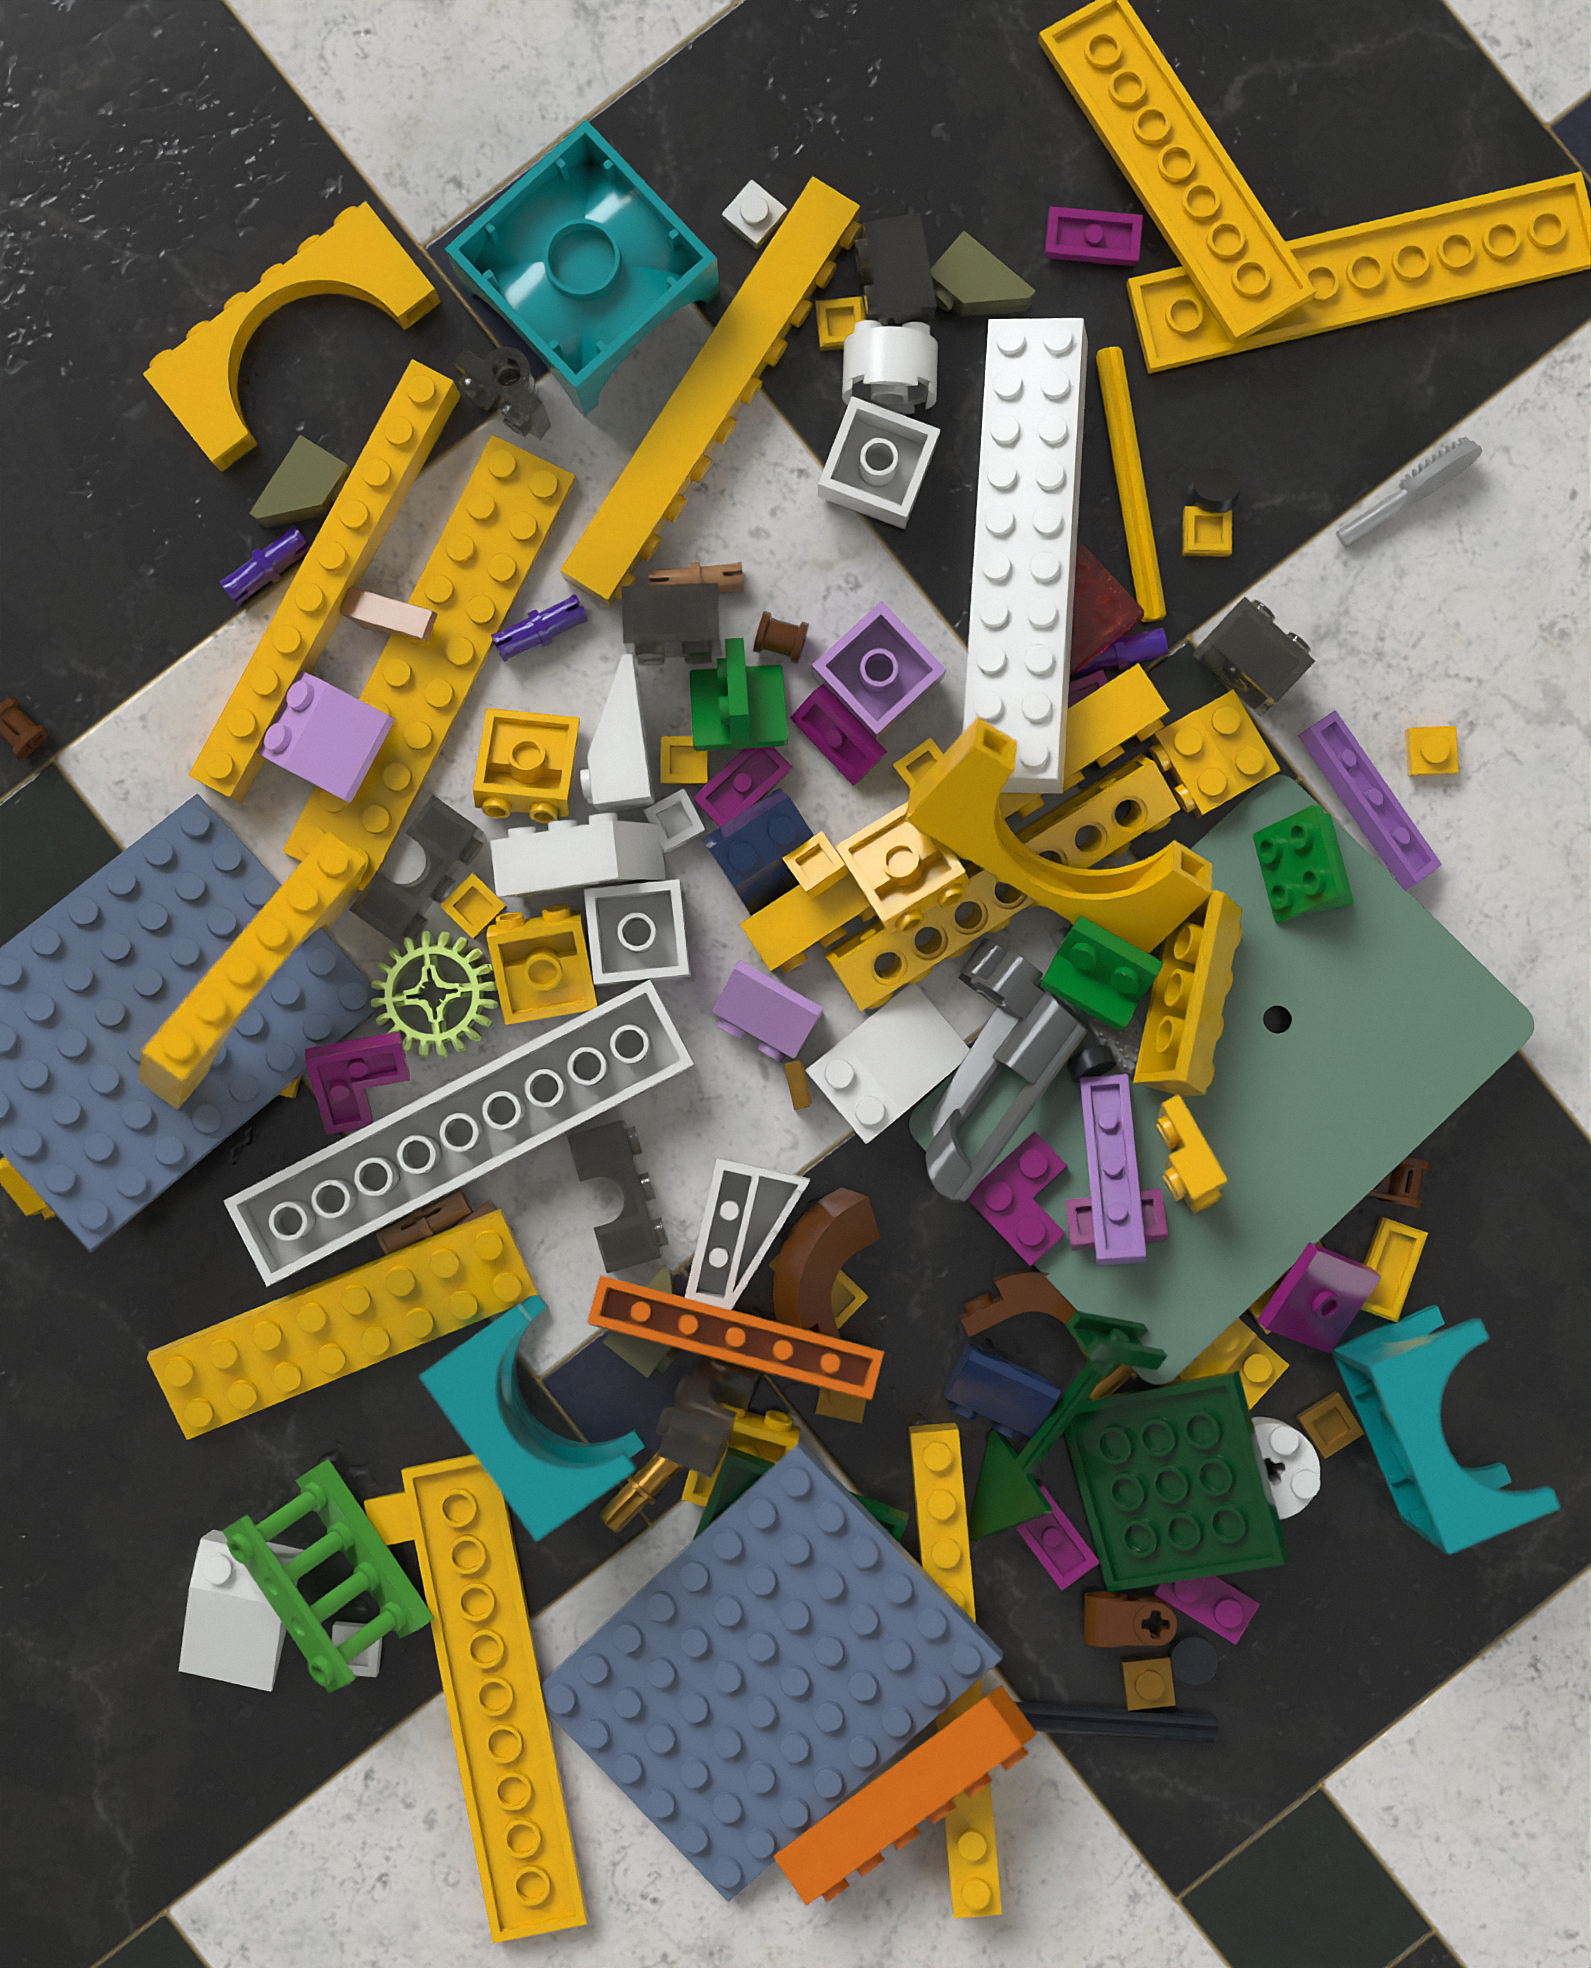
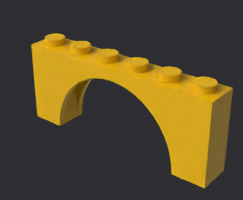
(349, 259)
(962, 810)
(193, 1035)

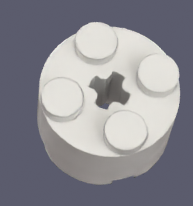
(891, 366)
(1296, 1468)

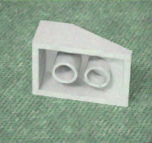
(619, 754)
(889, 1062)
(228, 1620)

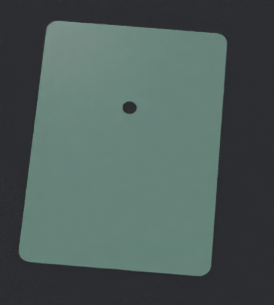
(1302, 1121)

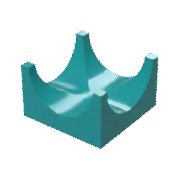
(583, 262)
(1397, 1391)
(532, 1467)

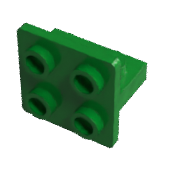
(737, 703)
(1302, 865)
(1100, 973)

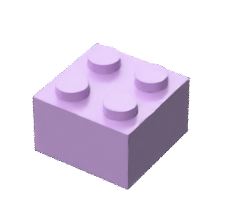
(878, 670)

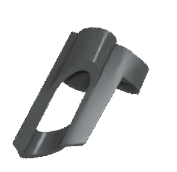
(1029, 1034)

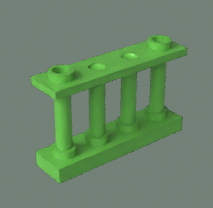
(373, 1567)

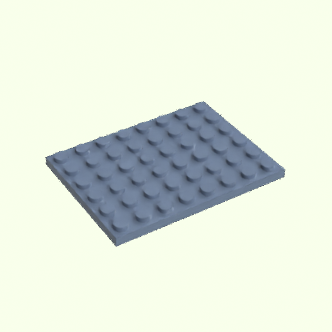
(99, 983)
(766, 1671)

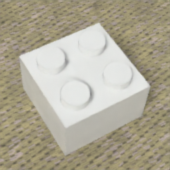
(878, 462)
(637, 932)

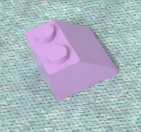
(325, 736)
(766, 1011)

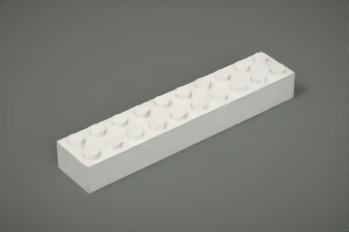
(1027, 542)
(459, 1133)

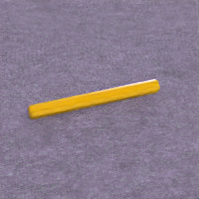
(1131, 483)

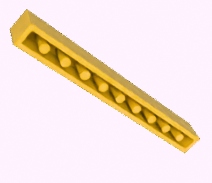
(712, 392)
(325, 576)
(1093, 733)
(947, 1560)

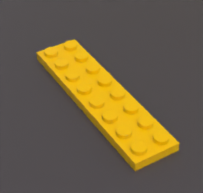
(1177, 167)
(342, 1324)

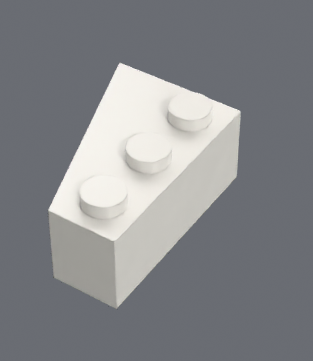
(576, 856)
(738, 1227)

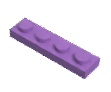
(1369, 800)
(1112, 1170)

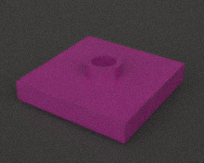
(1319, 1298)

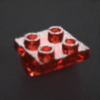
(1100, 610)

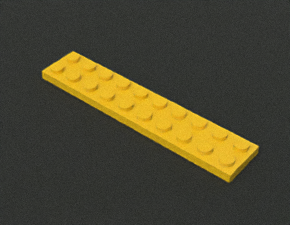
(1385, 269)
(425, 683)
(494, 1699)

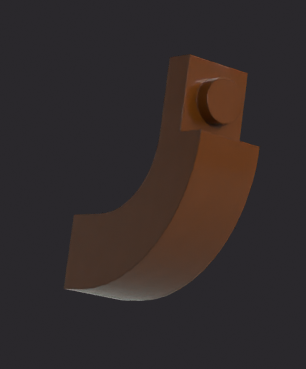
(814, 1255)
(1018, 1293)

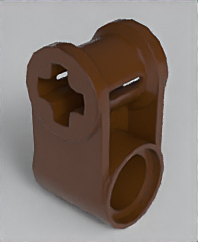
(1402, 1183)
(1117, 1618)

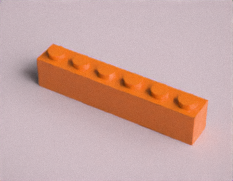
(735, 1338)
(905, 1795)

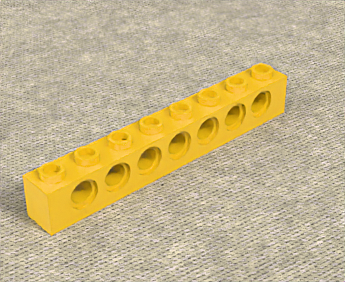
(1054, 831)

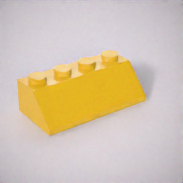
(1189, 999)

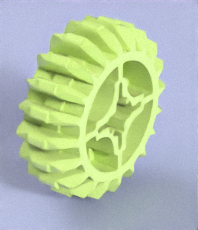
(431, 971)

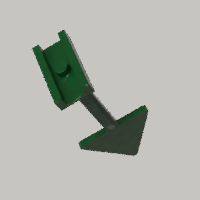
(1006, 1487)

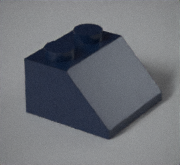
(753, 846)
(1001, 1391)

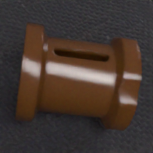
(780, 637)
(19, 729)

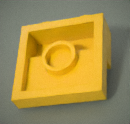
(1213, 754)
(526, 764)
(902, 871)
(541, 964)
(1193, 1169)
(1243, 1351)
(752, 1433)

